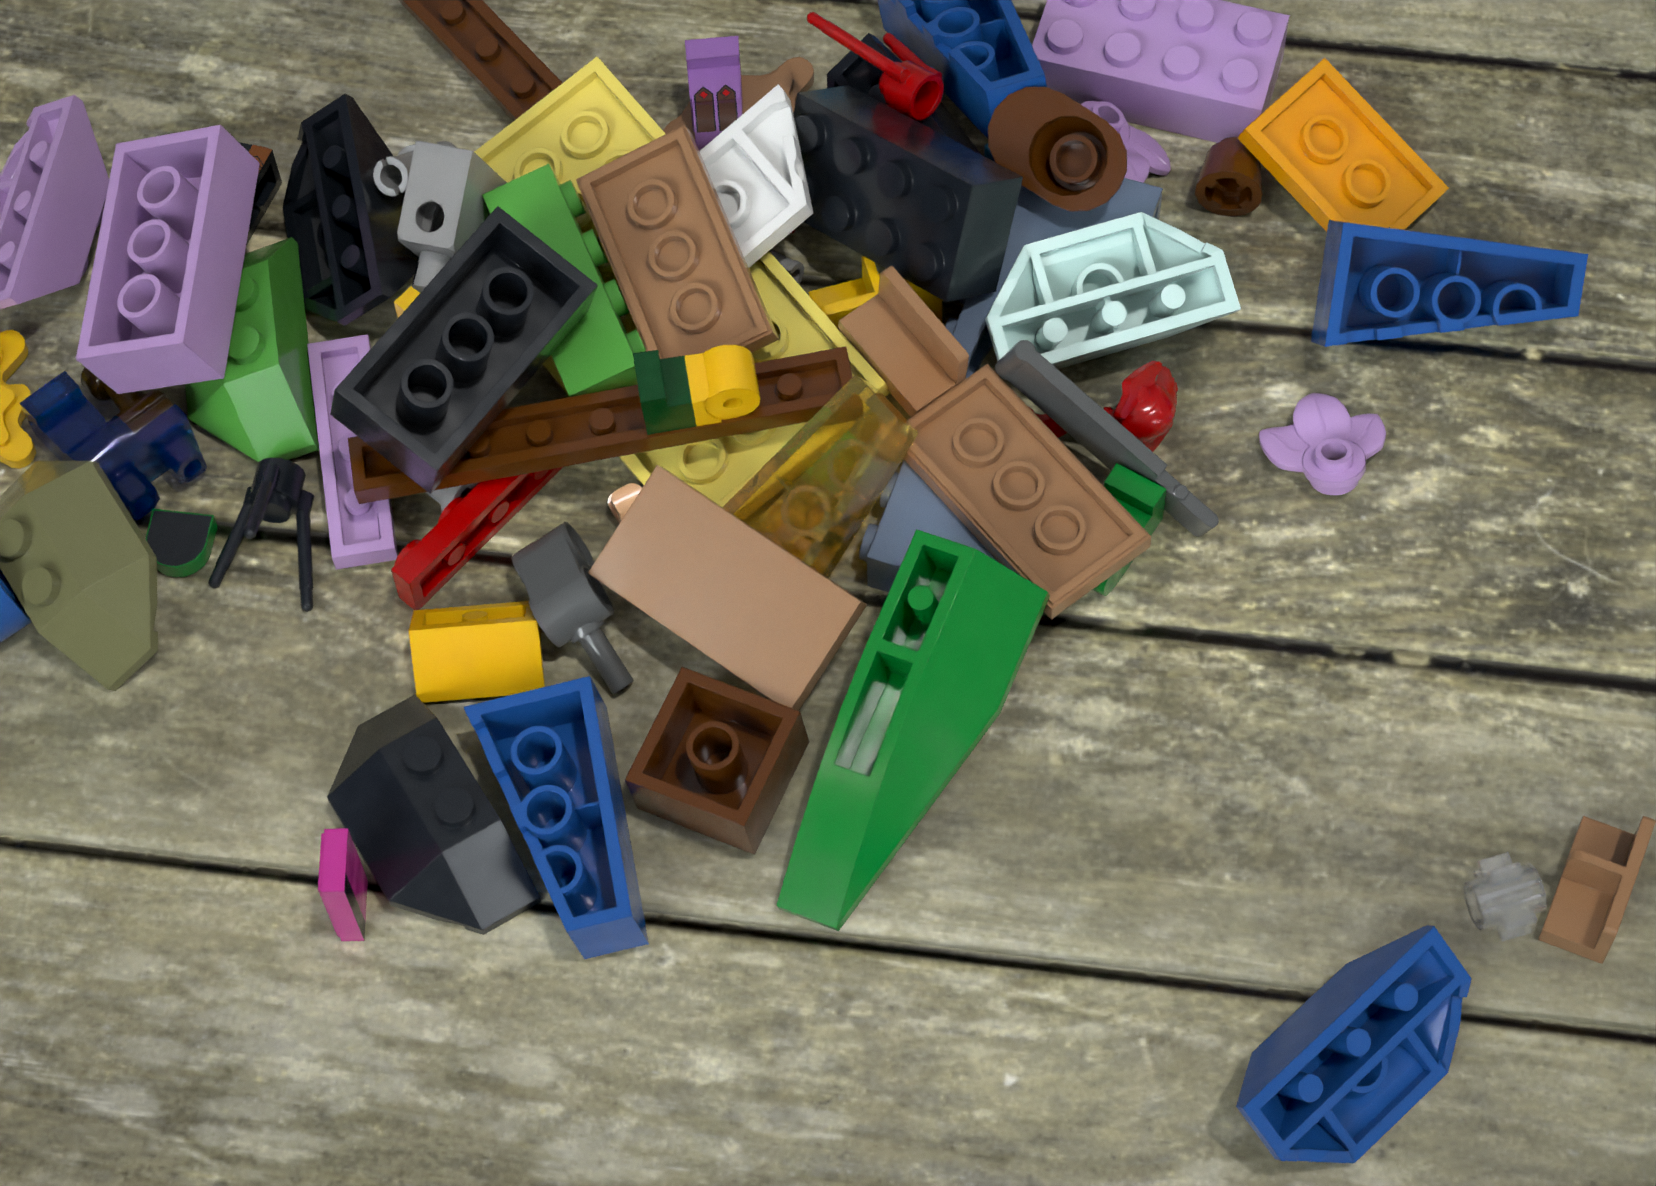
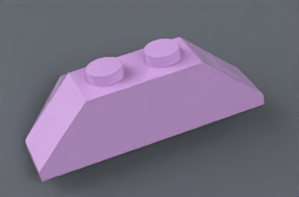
(50, 202)

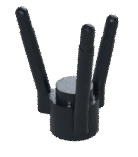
(273, 498)

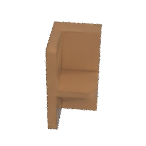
(1595, 887)

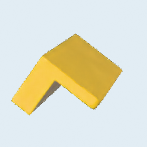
(475, 651)

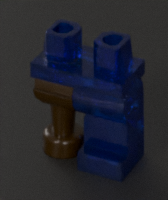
(130, 447)

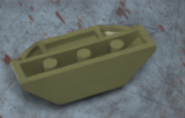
(81, 567)

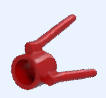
(906, 86)

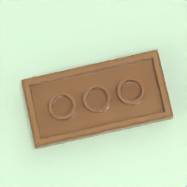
(675, 250)
(1022, 490)
(727, 589)

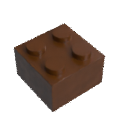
(717, 760)

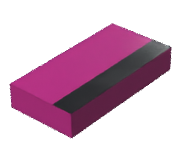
(343, 884)

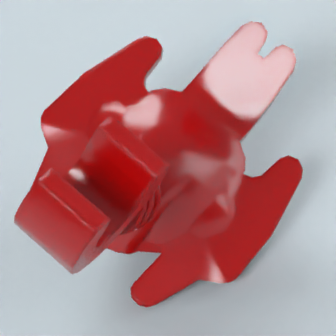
(1145, 405)

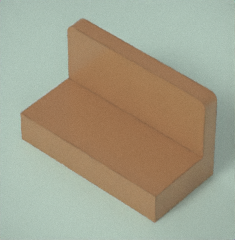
(906, 344)

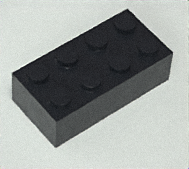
(905, 193)
(463, 349)

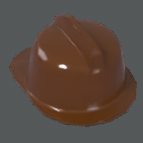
(1058, 148)

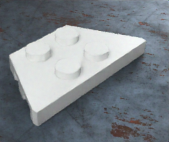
(760, 175)

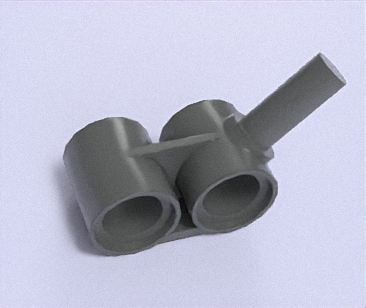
(569, 600)

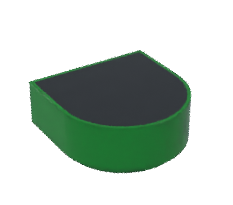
(181, 541)

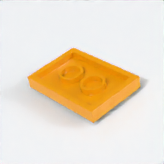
(1341, 155)

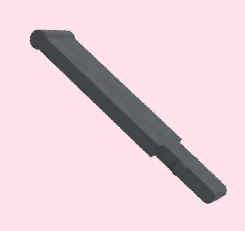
(1098, 431)

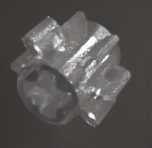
(1505, 896)

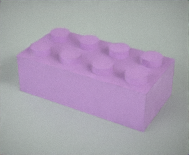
(1165, 62)
(168, 260)

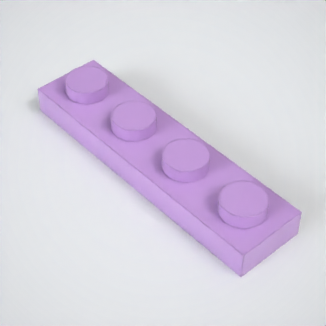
(356, 531)

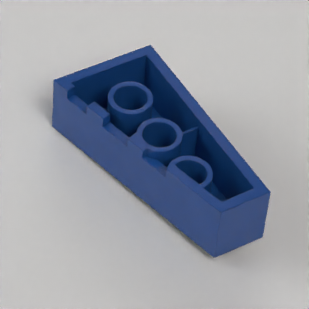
(972, 44)
(1417, 282)
(566, 796)

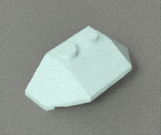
(1109, 290)

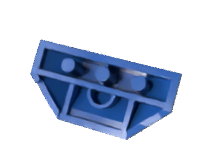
(1357, 1052)

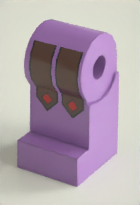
(713, 85)

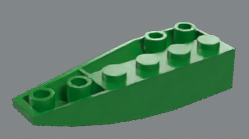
(909, 719)

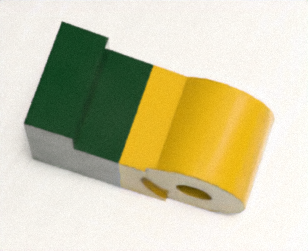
(696, 387)

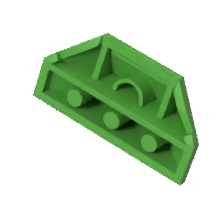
(267, 384)

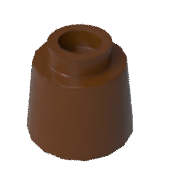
(1229, 179)

